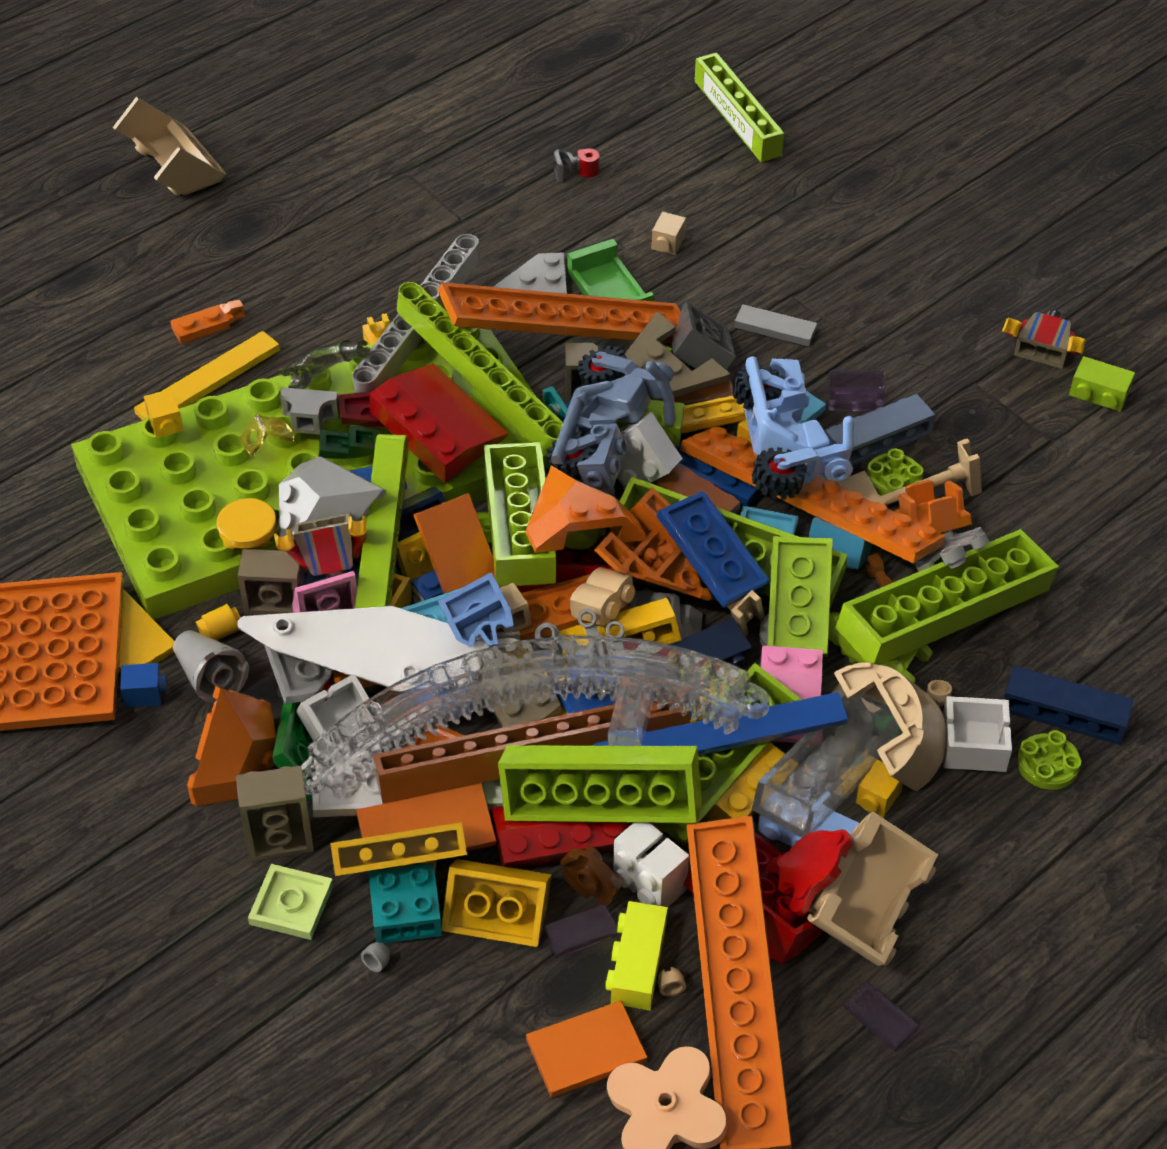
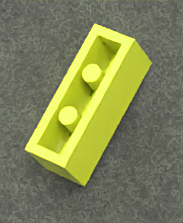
(637, 955)

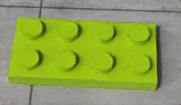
(800, 593)

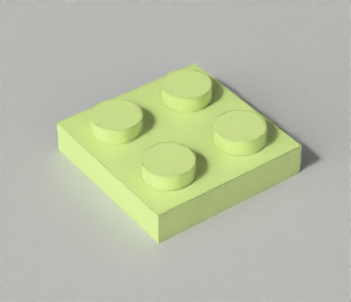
(290, 901)

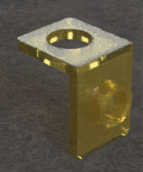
(265, 427)

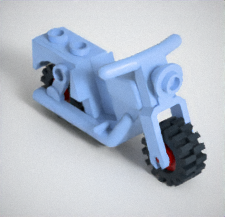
(785, 450)

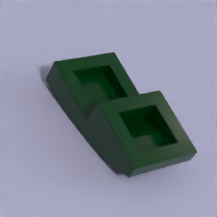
(341, 445)

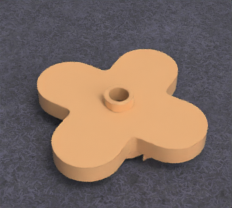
(679, 1085)

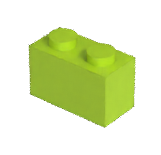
(1101, 383)

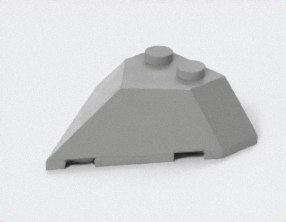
(321, 491)

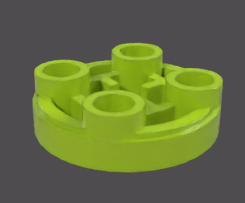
(893, 471)
(1048, 760)

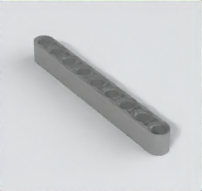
(400, 338)

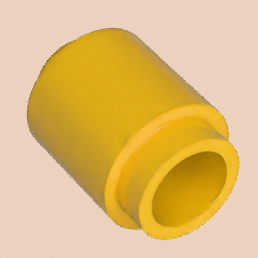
(219, 622)

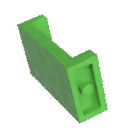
(602, 274)

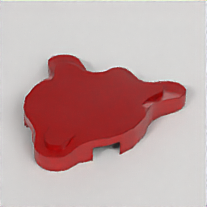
(810, 866)

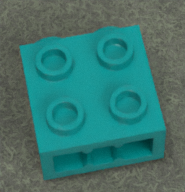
(405, 903)

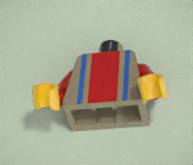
(1044, 338)
(325, 543)

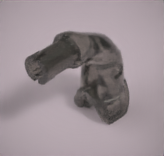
(320, 359)

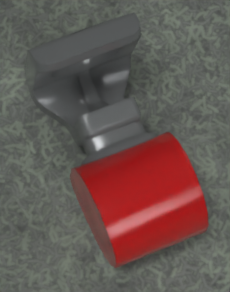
(585, 162)

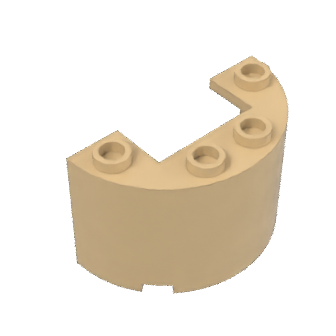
(922, 745)
(873, 888)

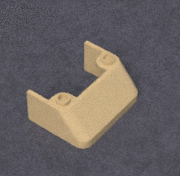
(182, 157)

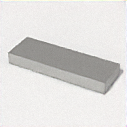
(775, 325)

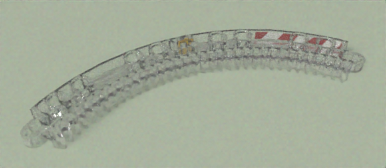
(520, 672)

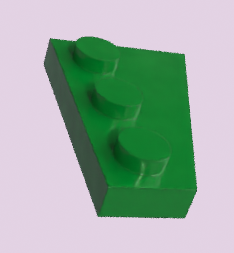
(291, 739)

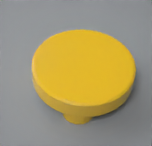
(246, 524)

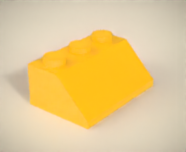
(495, 902)

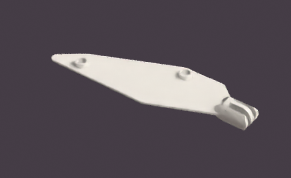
(371, 642)

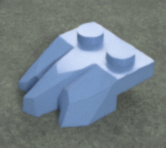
(477, 611)

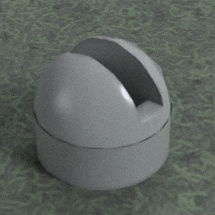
(376, 956)

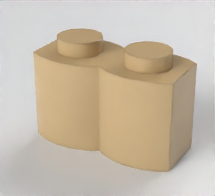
(603, 594)

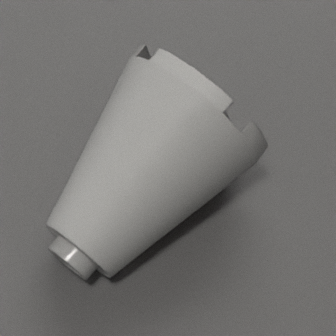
(210, 664)

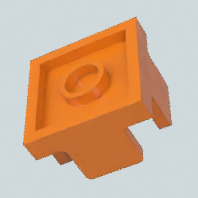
(940, 513)

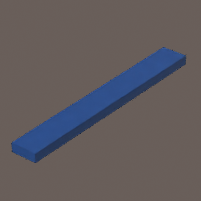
(779, 722)

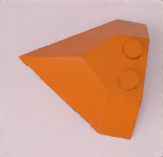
(574, 506)
(656, 557)
(234, 741)

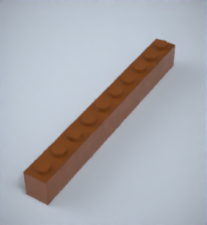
(476, 756)

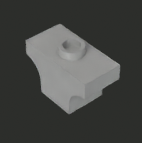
(309, 408)

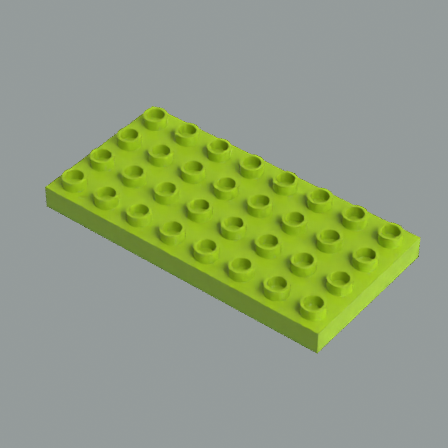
(168, 490)

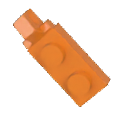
(207, 321)

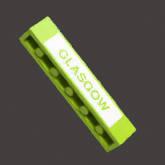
(739, 107)

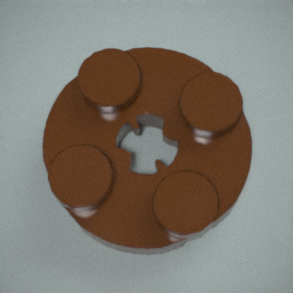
(590, 875)

